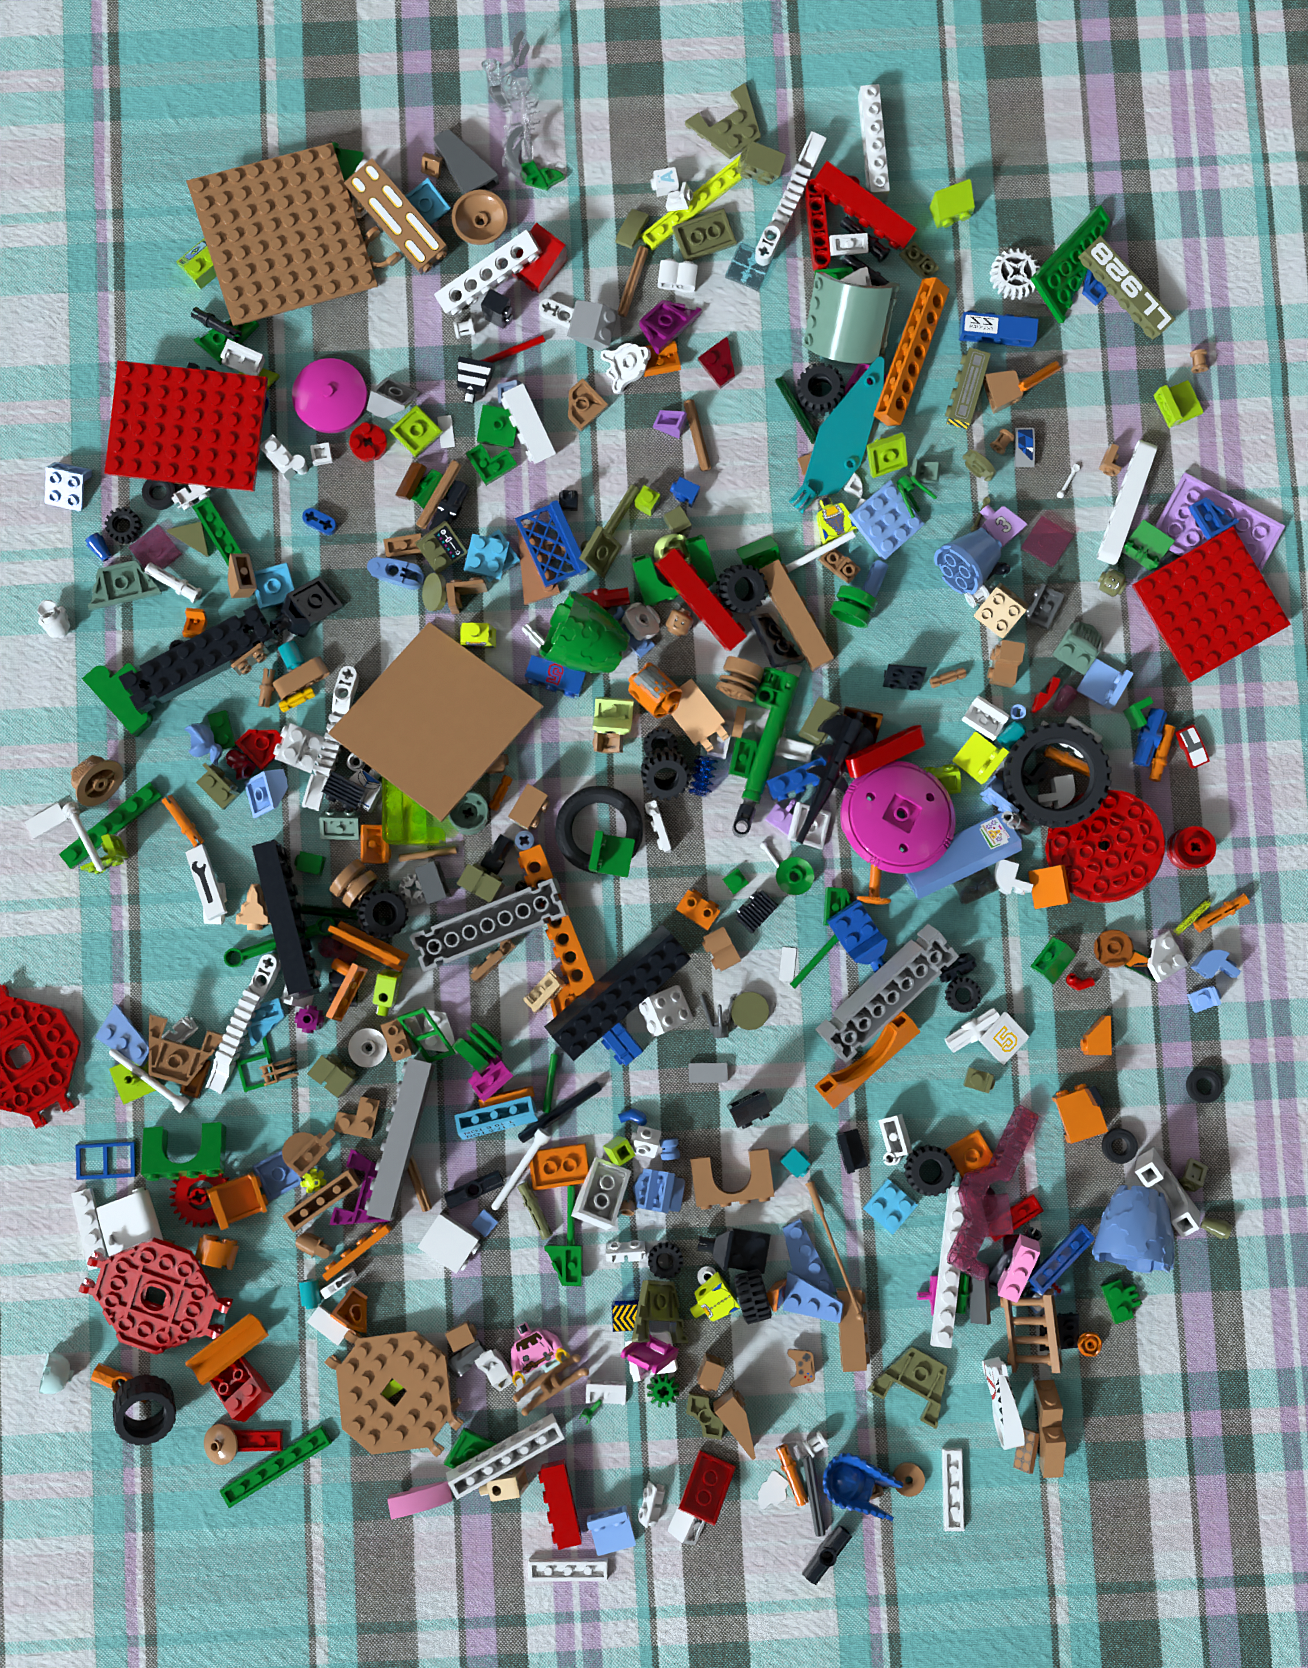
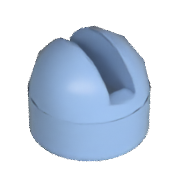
(1014, 712)

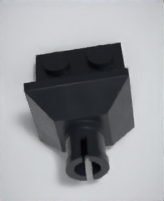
(305, 607)
(737, 1248)
(1005, 1258)

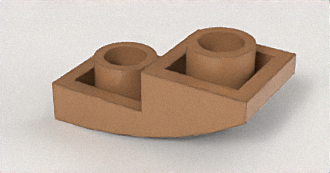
(839, 565)

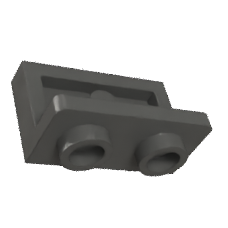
(1044, 607)

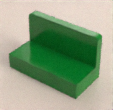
(426, 488)
(759, 553)
(1135, 715)
(1053, 960)

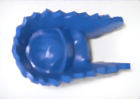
(851, 1482)

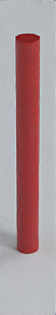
(515, 349)

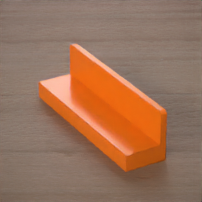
(227, 1348)

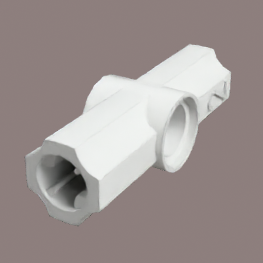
(971, 1030)

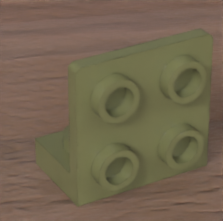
(217, 787)

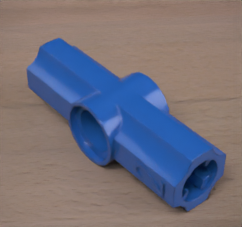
(1149, 737)

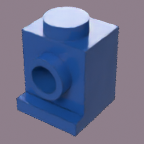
(685, 491)

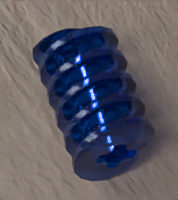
(702, 776)

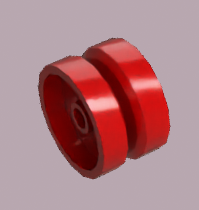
(1193, 837)

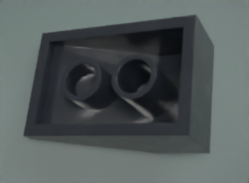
(750, 1108)

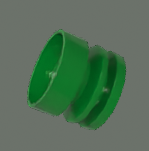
(478, 1047)

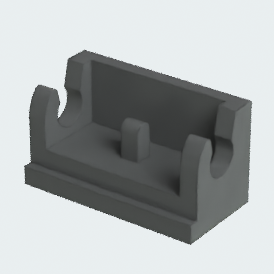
(433, 882)

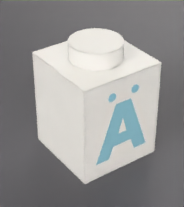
(665, 181)

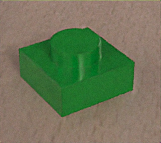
(735, 881)

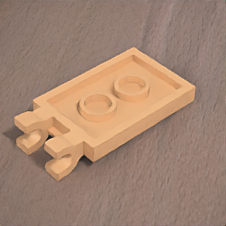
(698, 716)

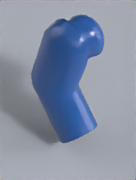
(635, 1115)

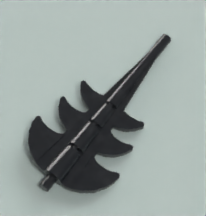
(848, 738)

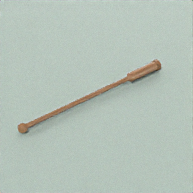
(820, 1210)

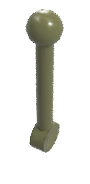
(986, 501)

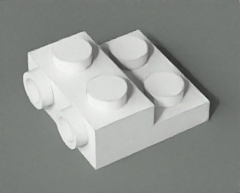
(298, 747)

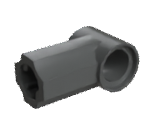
(464, 1359)

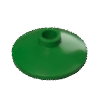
(802, 869)

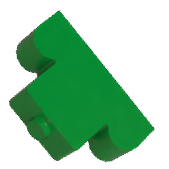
(116, 698)

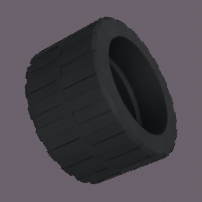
(148, 1430)

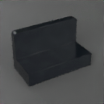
(851, 1150)

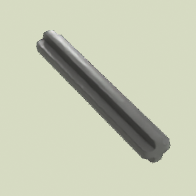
(814, 1496)

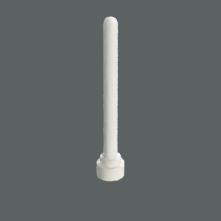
(72, 812)
(178, 1101)
(541, 1138)

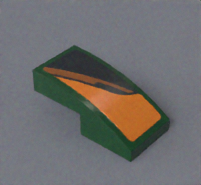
(1139, 965)

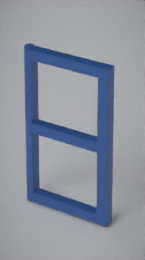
(105, 1160)

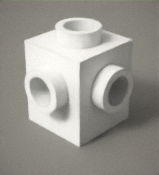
(645, 1141)

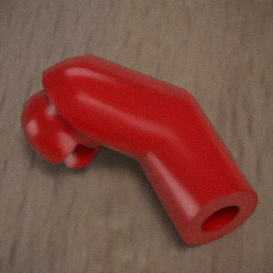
(1078, 984)

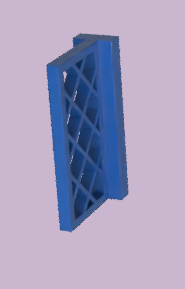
(566, 536)

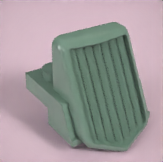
(1079, 646)

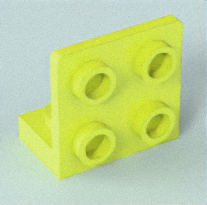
(979, 758)

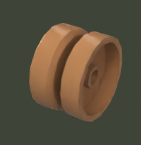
(353, 883)

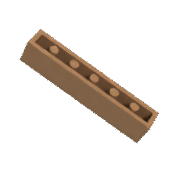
(796, 617)

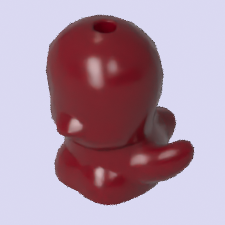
(240, 763)

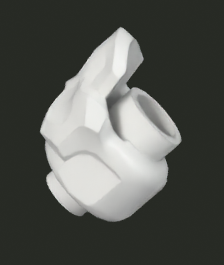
(53, 619)

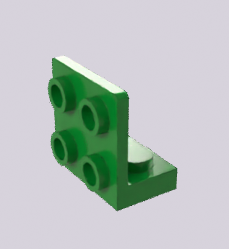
(611, 854)

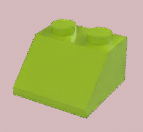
(952, 204)

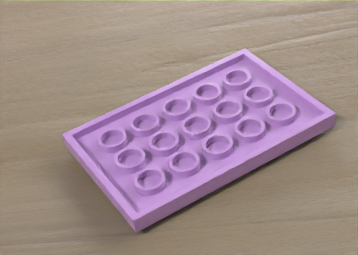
(1255, 529)

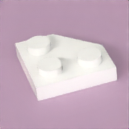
(1165, 957)

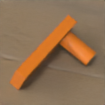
(354, 976)

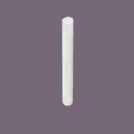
(820, 551)

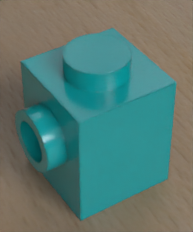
(796, 1162)

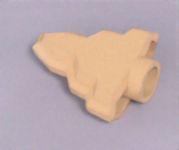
(254, 910)

